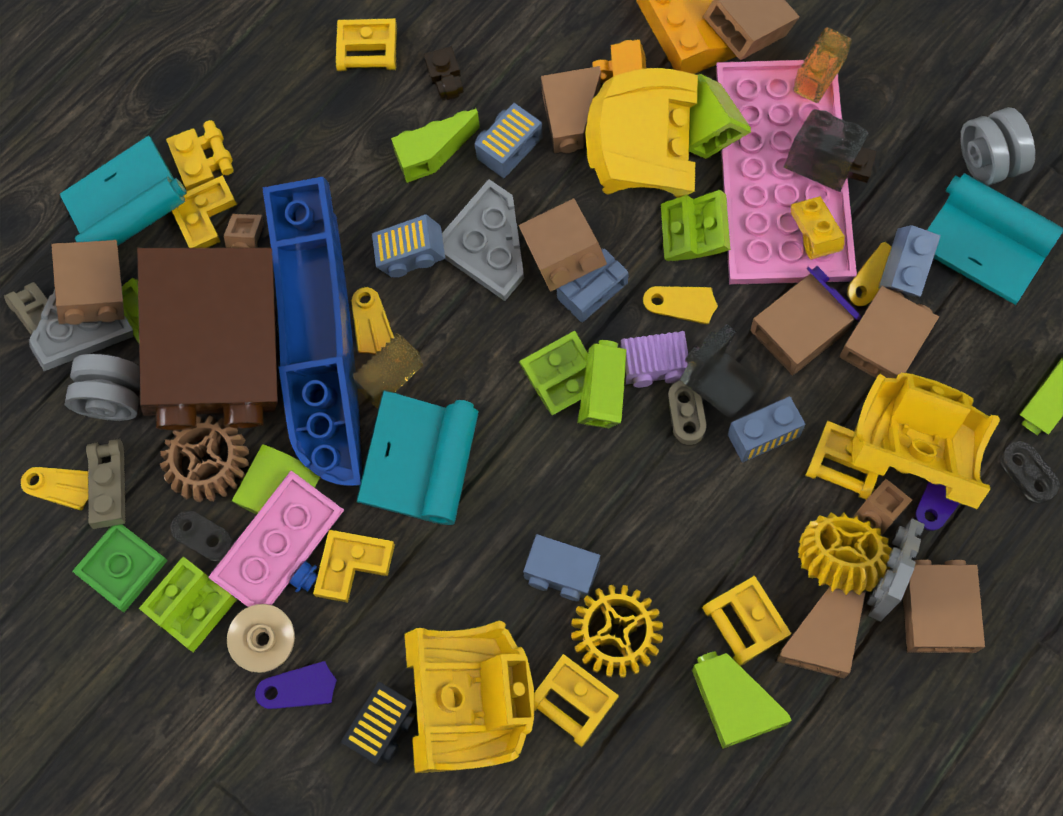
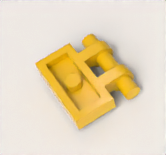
(190, 156)

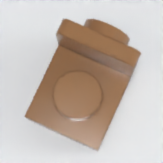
(243, 231)
(883, 506)

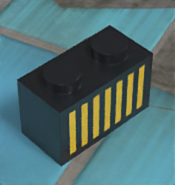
(380, 725)

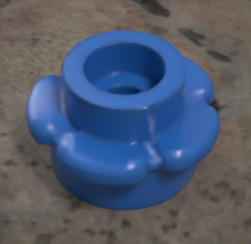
(304, 577)

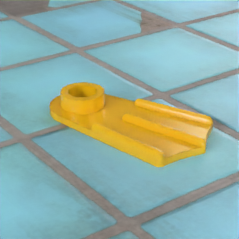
(869, 277)
(683, 303)
(370, 322)
(58, 486)

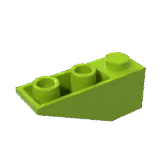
(429, 147)

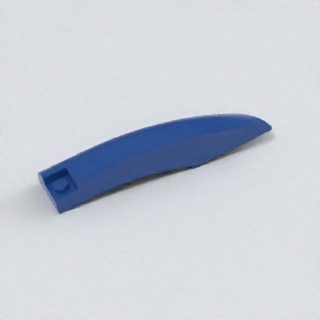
(314, 330)

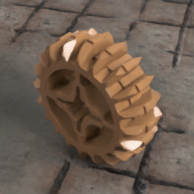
(196, 483)

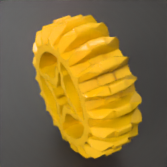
(844, 553)
(629, 623)

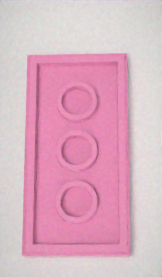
(276, 542)

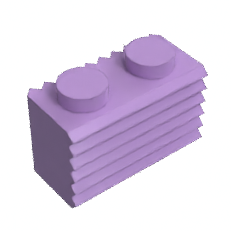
(655, 358)

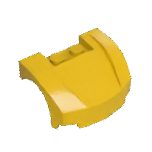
(642, 131)
(924, 432)
(469, 697)

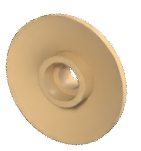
(244, 635)

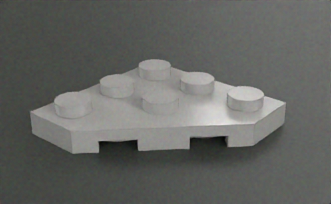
(486, 241)
(60, 343)
(893, 585)

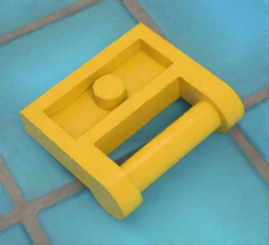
(366, 36)
(837, 446)
(756, 615)
(580, 691)

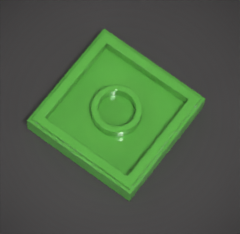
(120, 566)

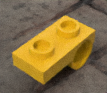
(819, 228)

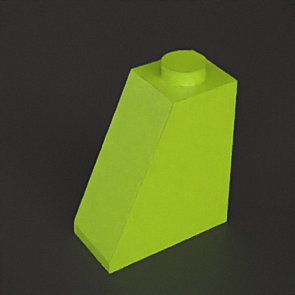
(714, 119)
(603, 385)
(1046, 405)
(735, 700)

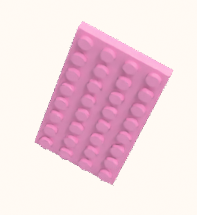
(760, 191)

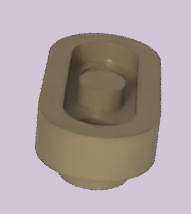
(686, 413)

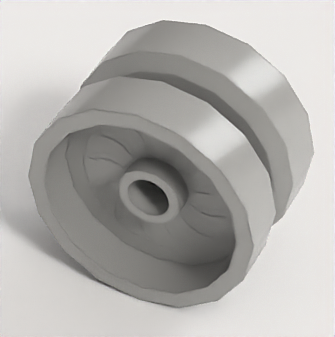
(997, 146)
(104, 387)

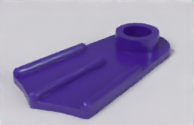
(823, 278)
(935, 501)
(298, 687)

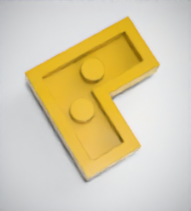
(199, 206)
(346, 554)

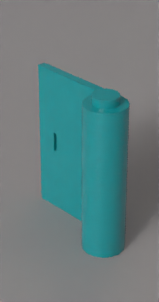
(123, 195)
(992, 237)
(424, 457)

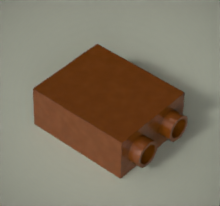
(206, 335)

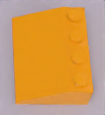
(685, 34)

